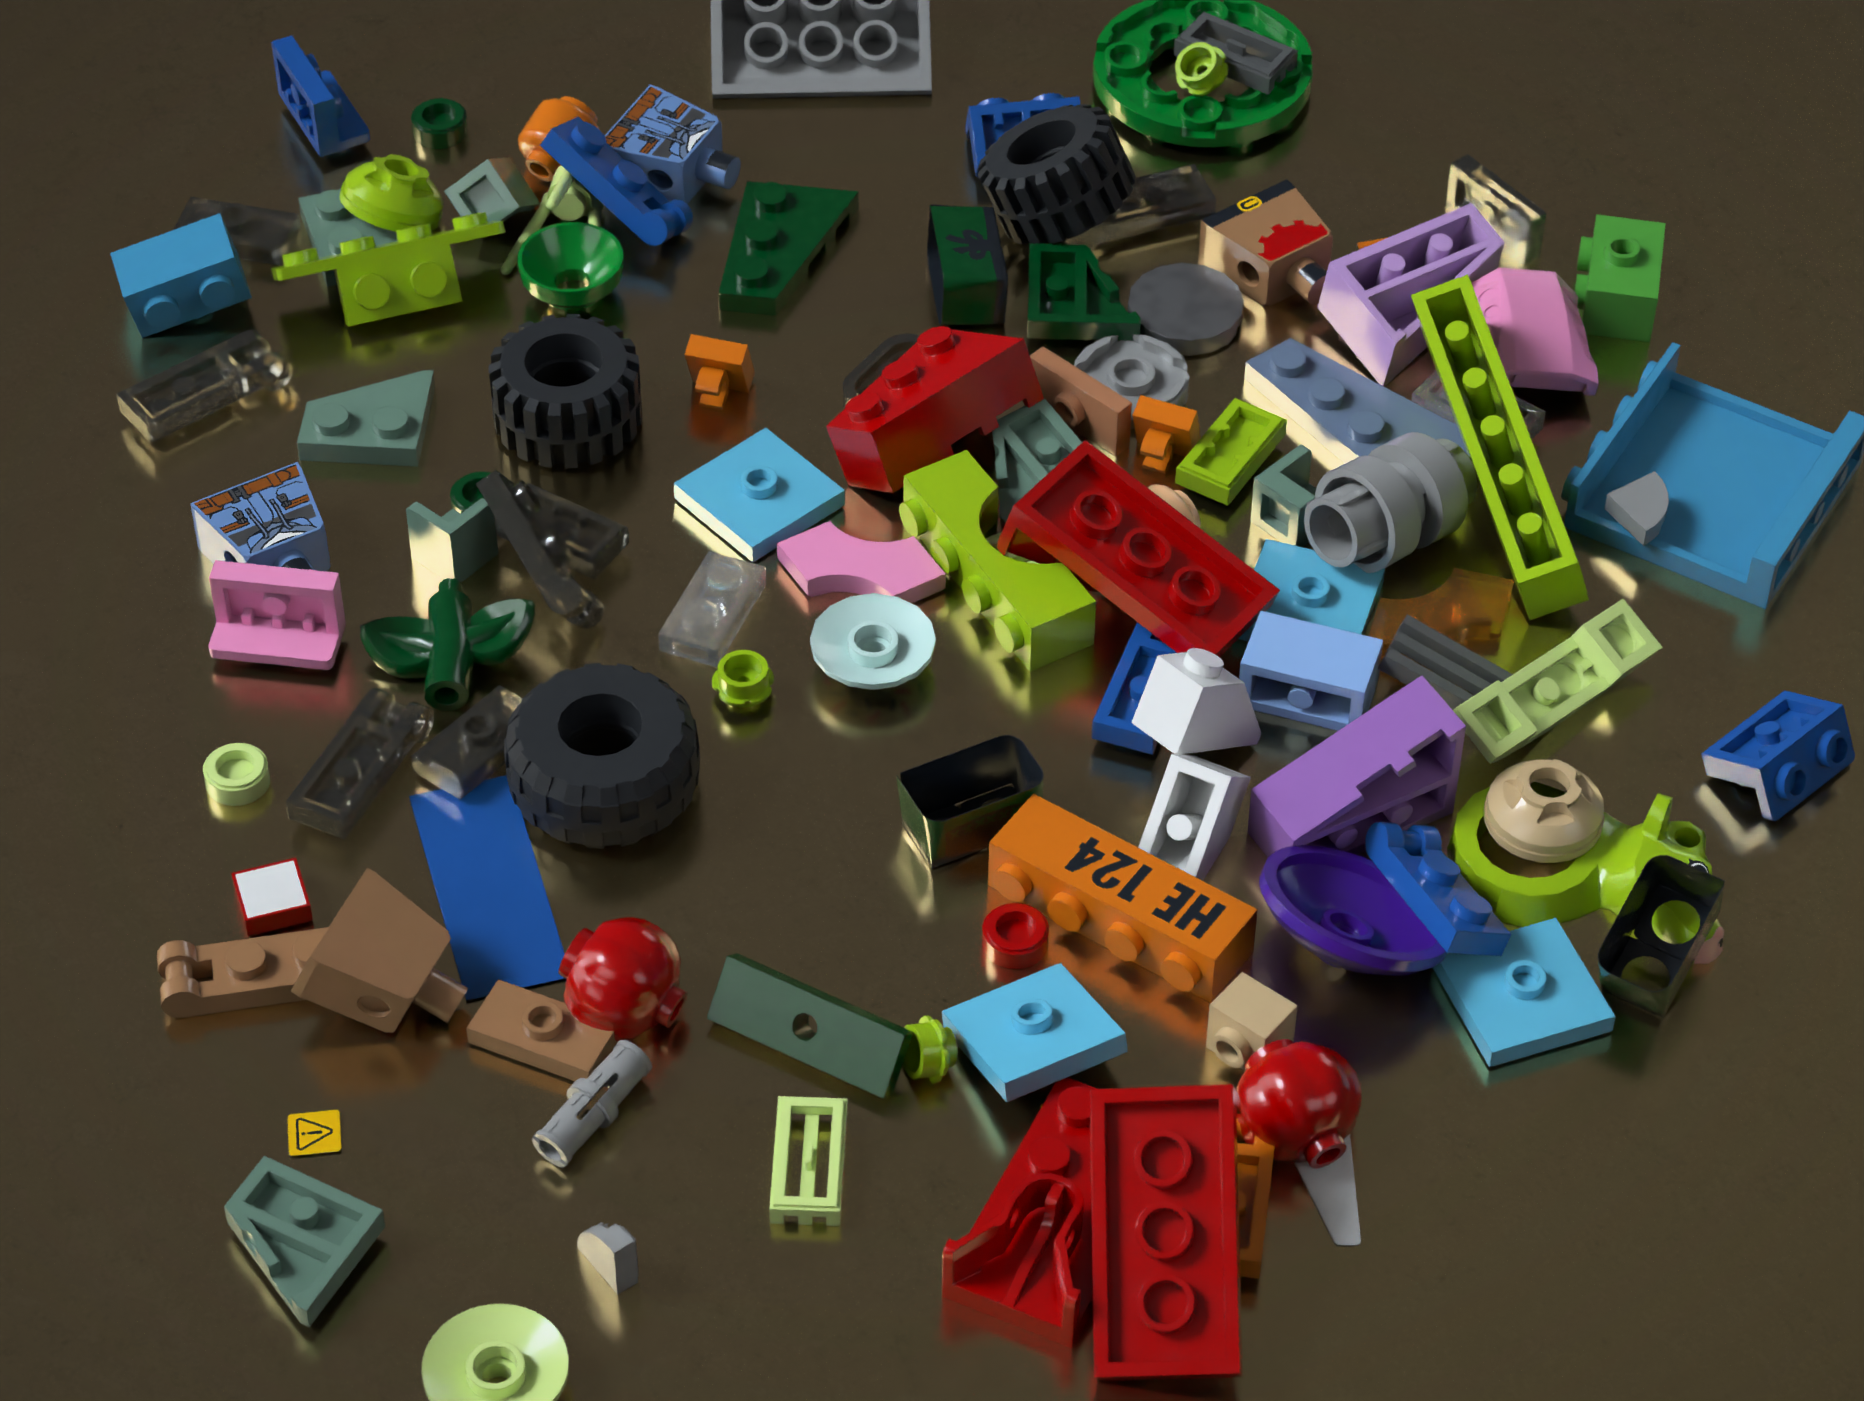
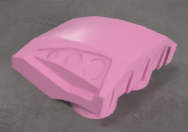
(1537, 330)

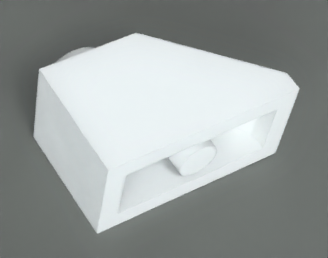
(1196, 705)
(1193, 813)

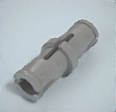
(566, 1133)

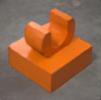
(718, 367)
(1164, 431)

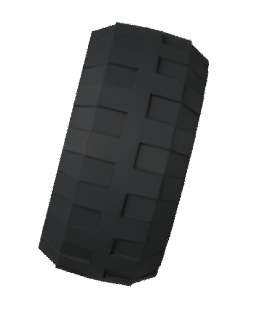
(609, 797)

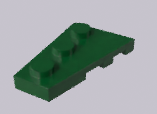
(776, 240)

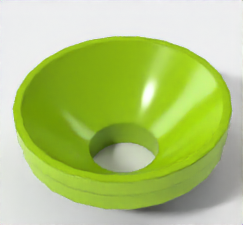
(392, 194)

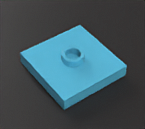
(759, 494)
(1316, 589)
(1528, 996)
(1034, 1032)

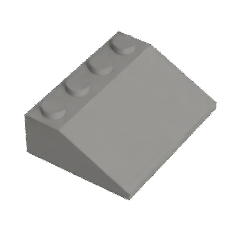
(820, 48)

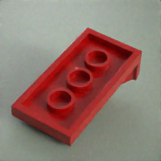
(1137, 553)
(1165, 1233)
(1034, 1236)

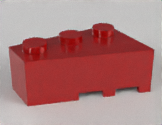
(928, 402)

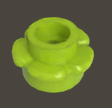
(1193, 61)
(743, 679)
(930, 1050)

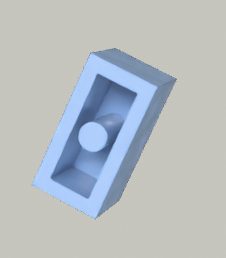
(1310, 671)

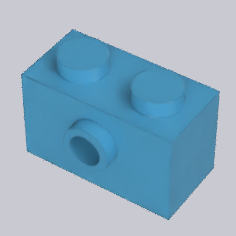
(180, 275)

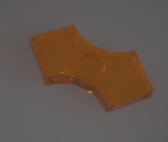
(1461, 609)

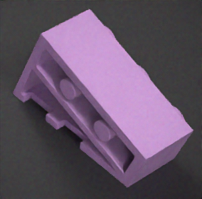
(1371, 289)

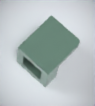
(494, 189)
(1282, 497)
(455, 542)

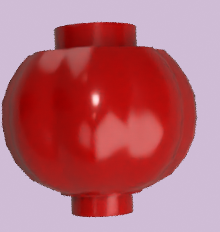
(623, 977)
(1299, 1101)

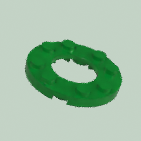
(1150, 28)

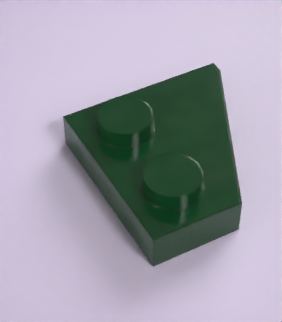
(1074, 297)

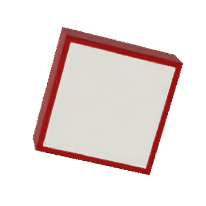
(272, 896)

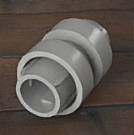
(1390, 502)

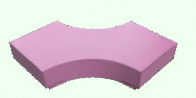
(833, 561)

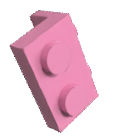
(276, 615)

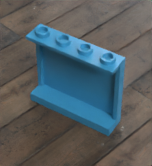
(1737, 478)

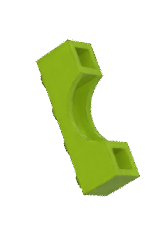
(1033, 607)

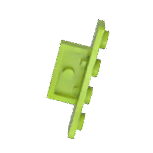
(393, 276)

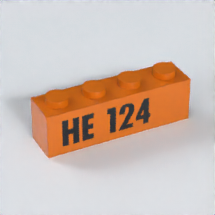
(1122, 898)

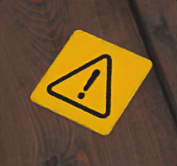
(314, 1133)

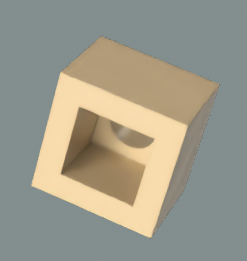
(1247, 1019)

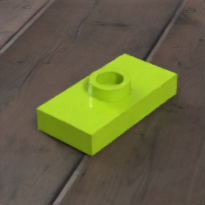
(1231, 451)

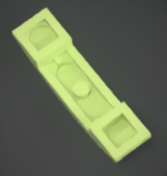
(1557, 683)

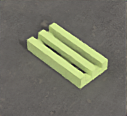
(806, 1205)

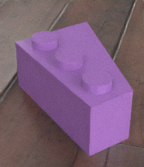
(1382, 767)

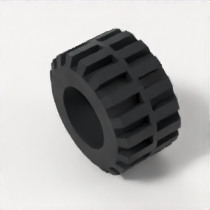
(1056, 174)
(565, 390)

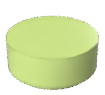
(236, 774)

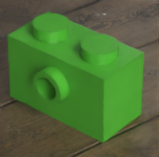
(1621, 277)

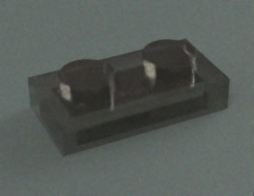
(1505, 209)

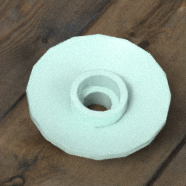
(873, 641)

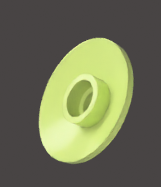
(492, 1344)

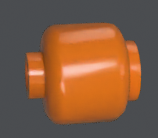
(545, 117)

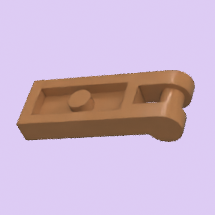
(243, 972)

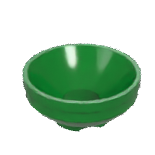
(571, 253)

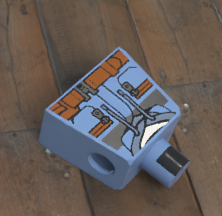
(674, 144)
(264, 523)

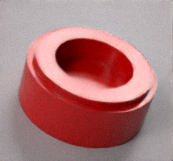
(1015, 936)

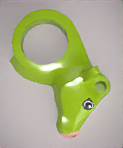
(1593, 880)

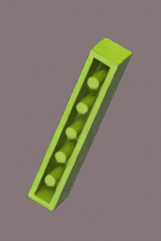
(1500, 448)

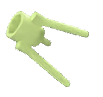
(565, 199)

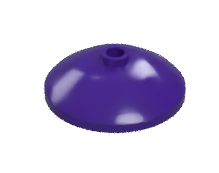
(1346, 912)

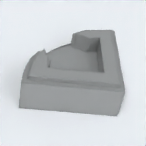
(1640, 506)
(612, 1254)

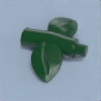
(448, 642)

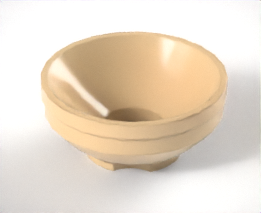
(1543, 826)

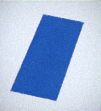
(488, 887)

